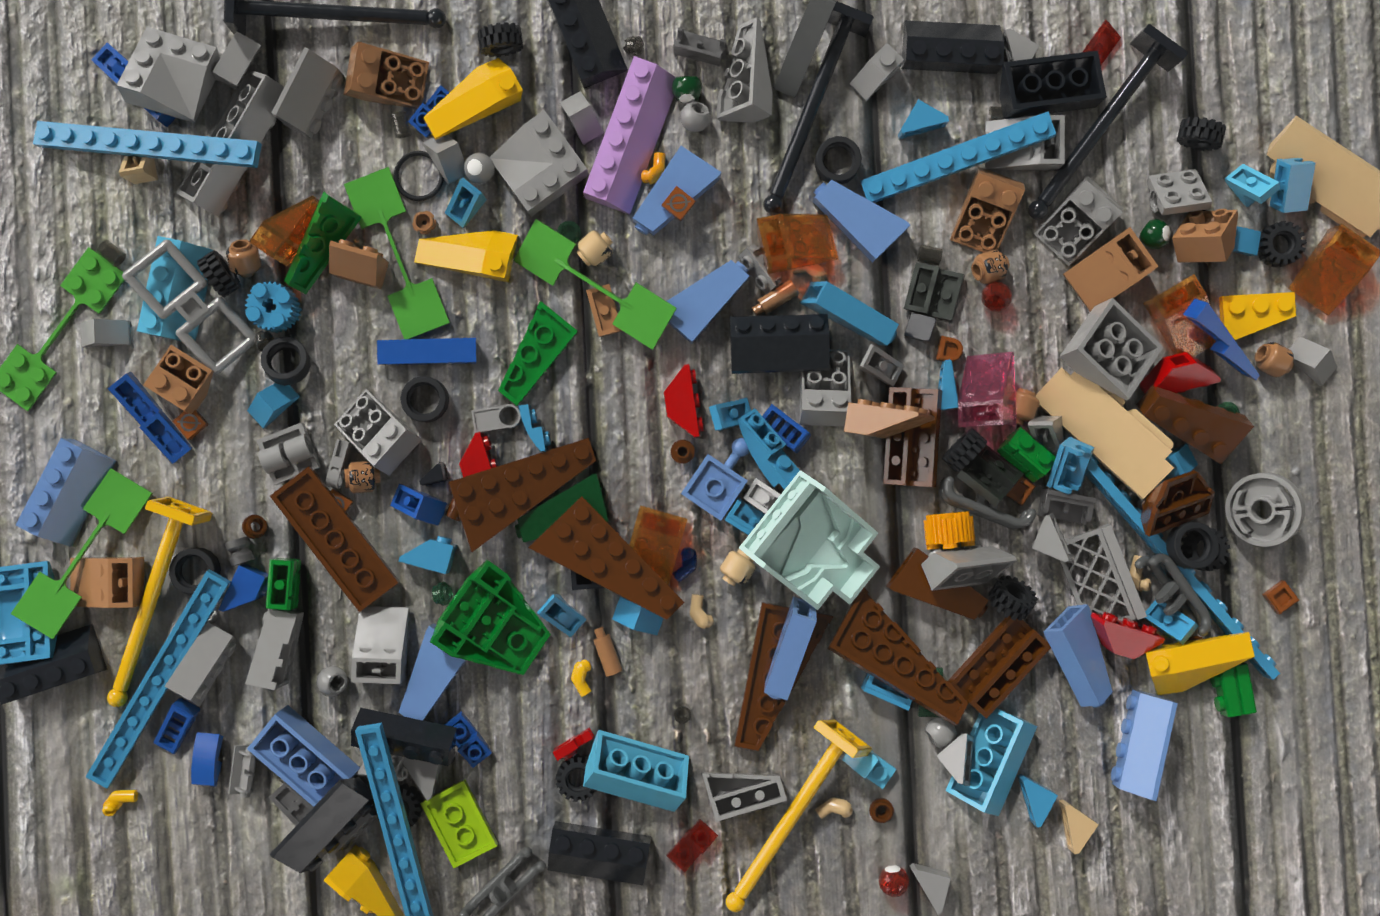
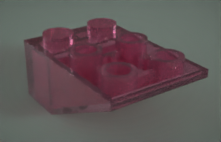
(988, 391)

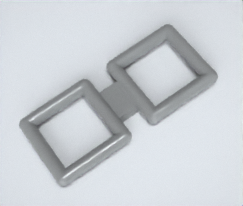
(189, 306)

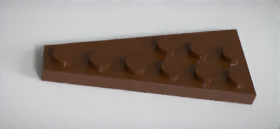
(504, 493)
(597, 552)
(888, 654)
(758, 708)

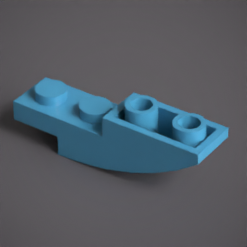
(767, 450)

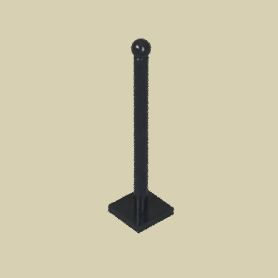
(236, 11)
(846, 20)
(1156, 50)

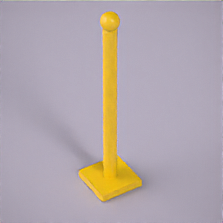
(178, 513)
(841, 741)

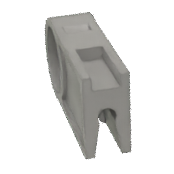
(490, 418)
(338, 463)

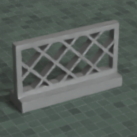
(1116, 564)

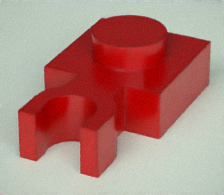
(568, 748)

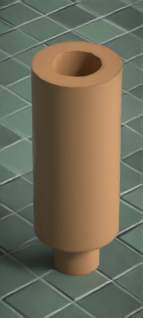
(775, 298)
(606, 652)

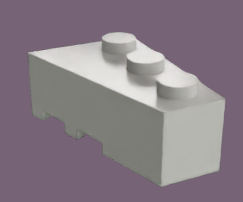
(275, 649)
(202, 664)
(741, 792)

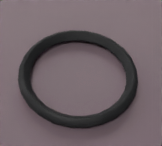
(399, 187)

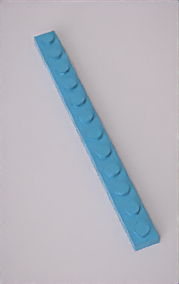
(1121, 502)

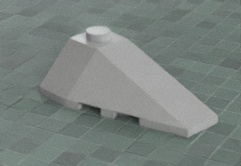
(748, 84)

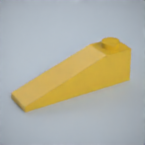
(476, 97)
(477, 253)
(1181, 667)
(360, 879)

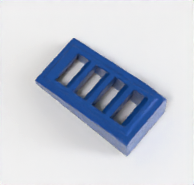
(797, 446)
(183, 711)

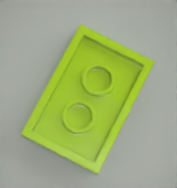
(459, 823)

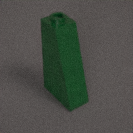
(538, 520)

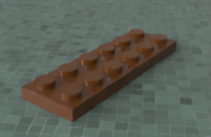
(334, 538)

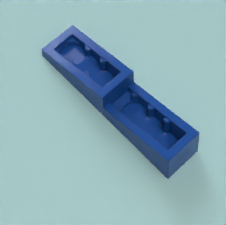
(113, 64)
(1225, 346)
(426, 351)
(150, 417)

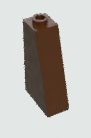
(912, 582)

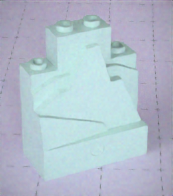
(813, 543)

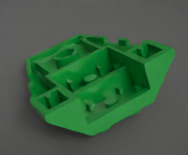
(490, 623)

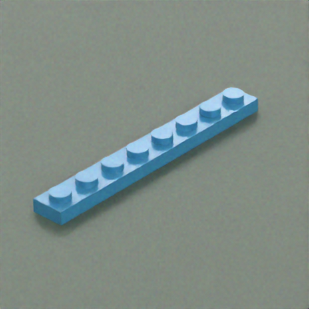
(959, 157)

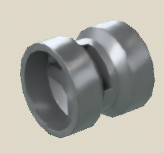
(242, 556)

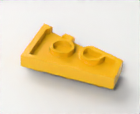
(1255, 312)

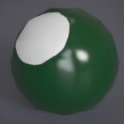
(686, 88)
(1155, 234)

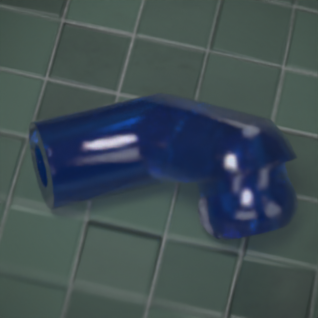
(689, 564)

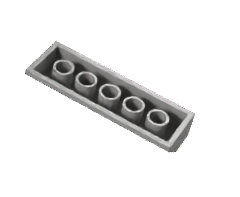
(245, 118)

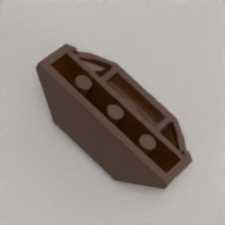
(1176, 503)

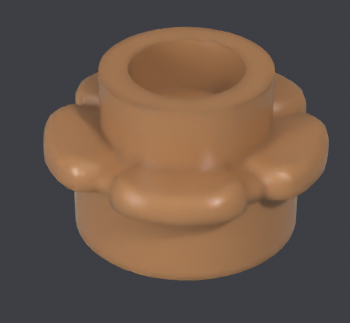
(424, 216)

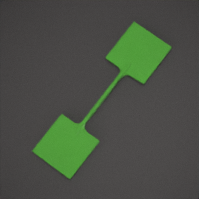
(91, 283)
(417, 305)
(640, 314)
(50, 602)

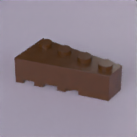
(1198, 424)

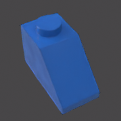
(418, 504)
(246, 586)

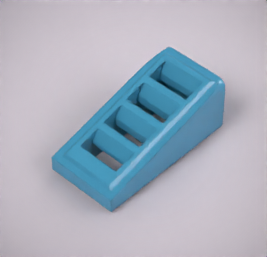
(948, 386)

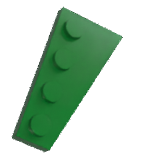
(329, 223)
(539, 349)

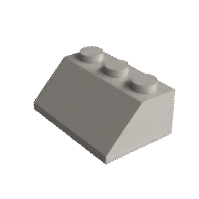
(308, 93)
(965, 566)

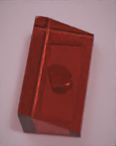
(1103, 40)

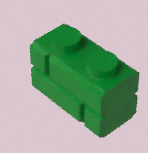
(1026, 454)
(283, 584)
(1234, 692)

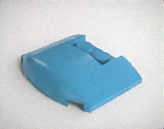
(17, 639)

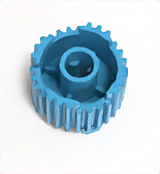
(260, 304)

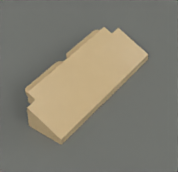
(1341, 180)
(1121, 438)

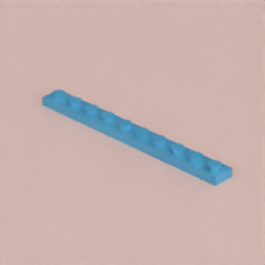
(148, 144)
(153, 684)
(393, 819)

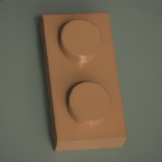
(603, 311)

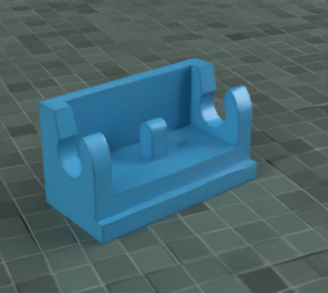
(1295, 185)
(1070, 465)
(743, 516)
(881, 690)

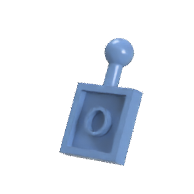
(716, 484)

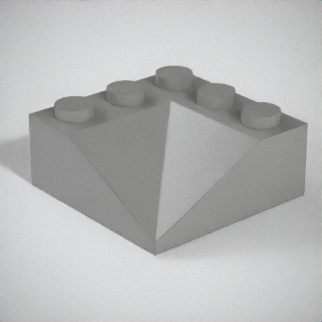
(169, 74)
(538, 163)
(1112, 349)

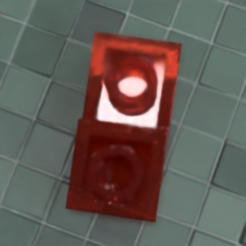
(691, 845)

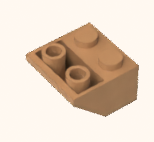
(1206, 236)
(356, 264)
(180, 380)

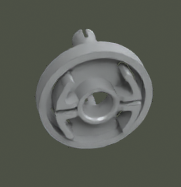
(1265, 487)

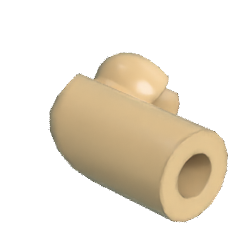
(697, 614)

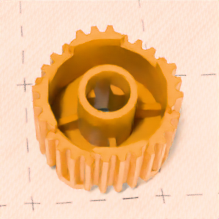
(949, 530)

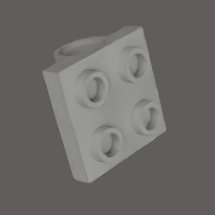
(1177, 192)
(287, 453)

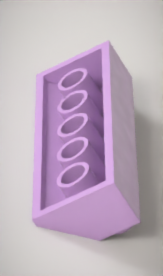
(630, 136)

